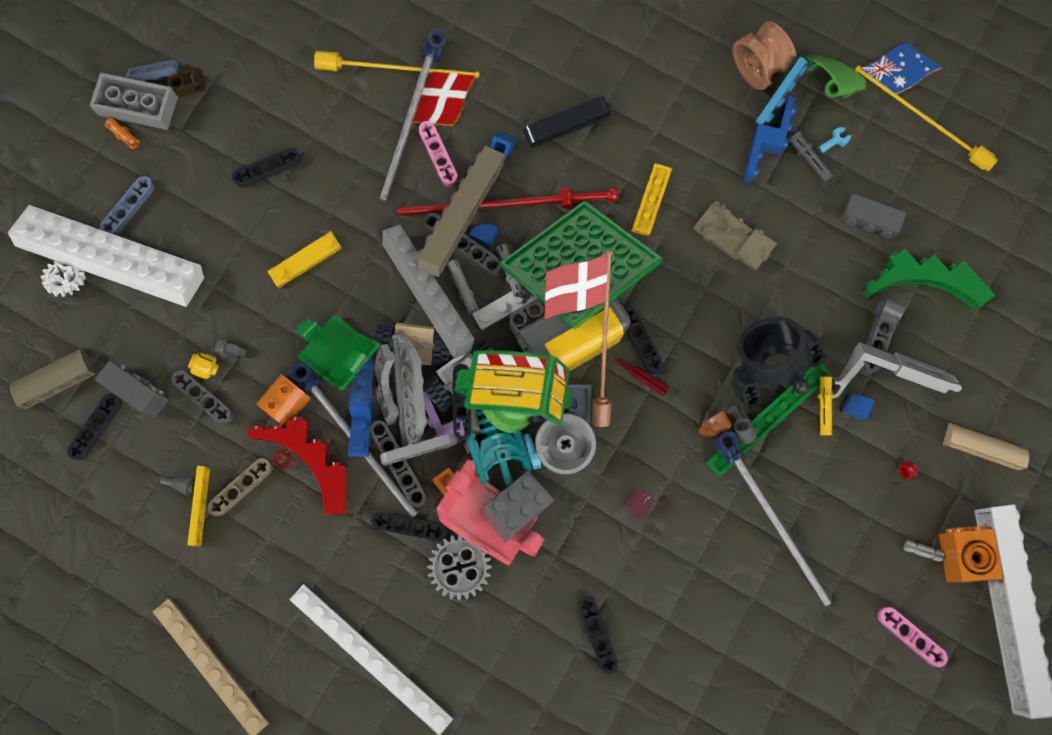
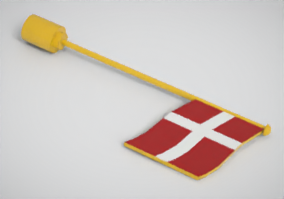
(441, 96)

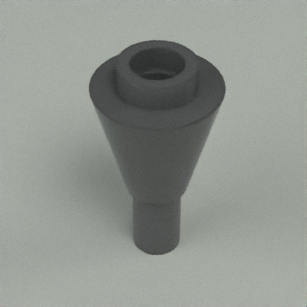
(184, 485)

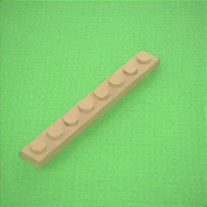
(211, 667)

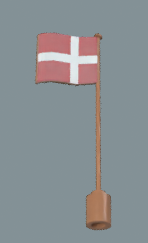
(579, 288)

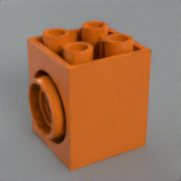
(970, 554)

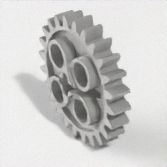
(464, 585)

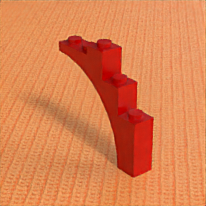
(331, 479)

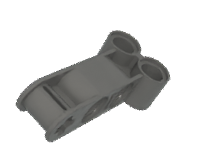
(886, 313)

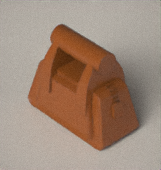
(716, 425)

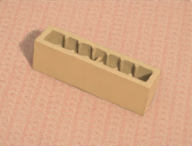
(986, 447)

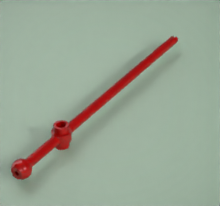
(565, 198)

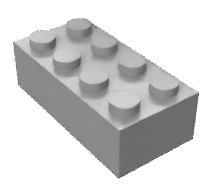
(134, 101)

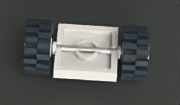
(434, 387)

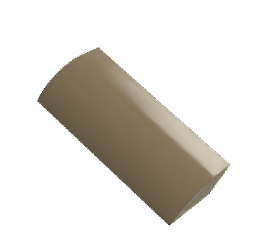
(51, 379)

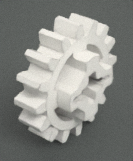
(54, 281)

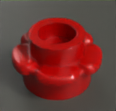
(908, 470)

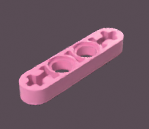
(437, 154)
(912, 636)

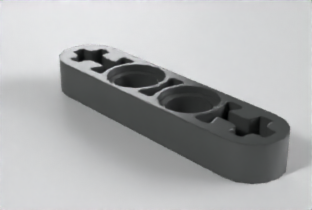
(202, 397)

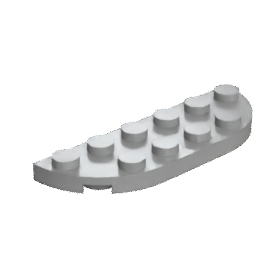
(409, 390)

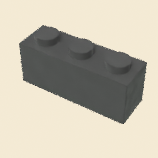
(873, 216)

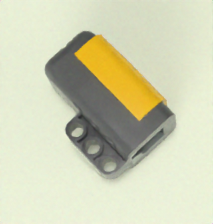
(560, 340)

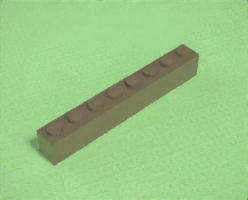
(460, 212)

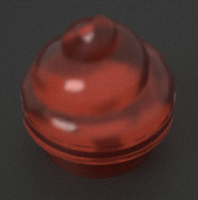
(282, 459)

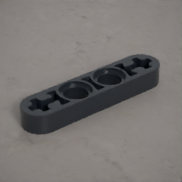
(265, 165)
(643, 338)
(459, 402)
(91, 424)
(409, 528)
(595, 635)

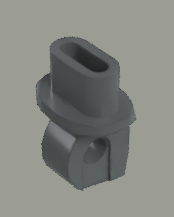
(227, 347)

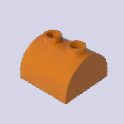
(283, 400)

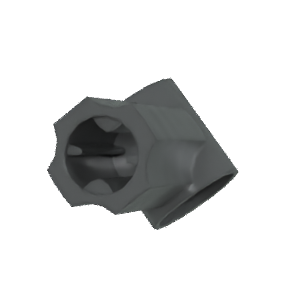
(741, 424)

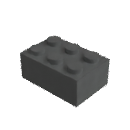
(132, 388)
(516, 506)

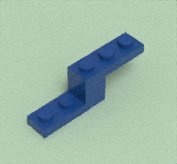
(770, 139)
(362, 410)

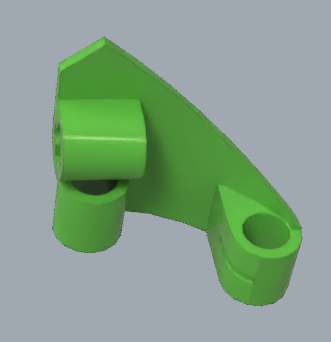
(843, 76)

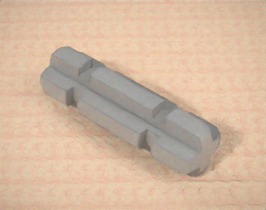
(924, 550)

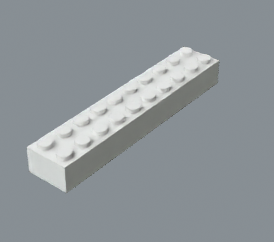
(107, 255)
(1017, 617)

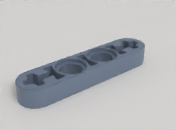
(130, 209)

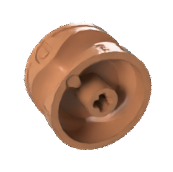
(764, 55)

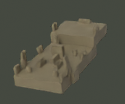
(734, 236)

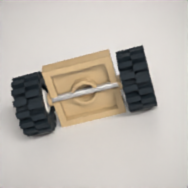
(422, 339)

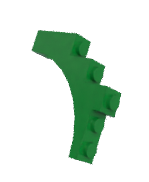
(957, 279)

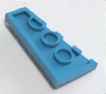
(787, 85)

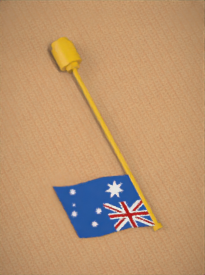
(902, 70)

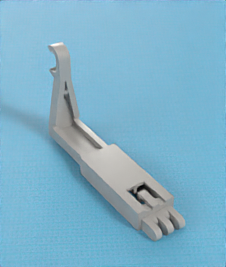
(901, 365)

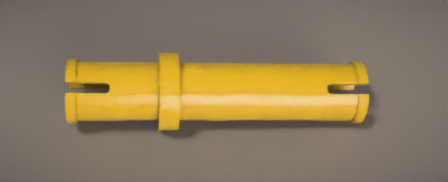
(825, 405)

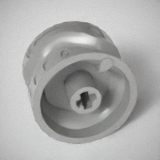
(569, 457)

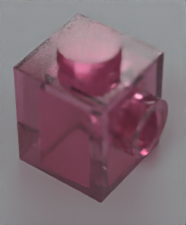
(638, 504)

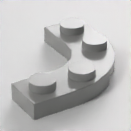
(382, 367)

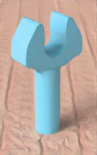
(835, 140)
(532, 451)

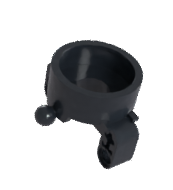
(767, 339)

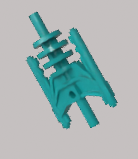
(496, 449)

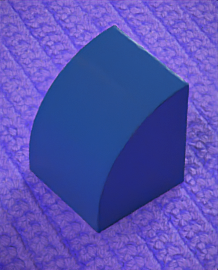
(503, 143)
(484, 234)
(857, 406)

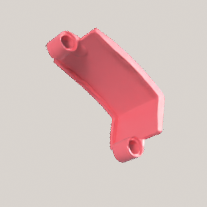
(461, 513)

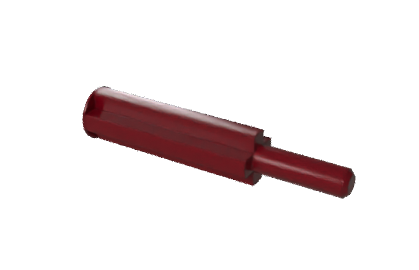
(645, 378)

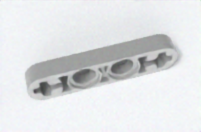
(418, 449)

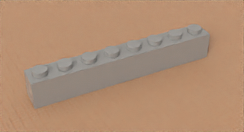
(428, 292)

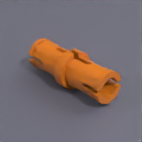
(122, 133)

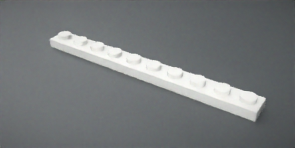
(371, 659)

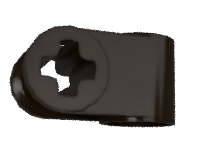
(188, 82)

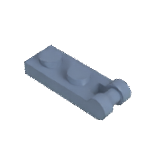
(153, 71)

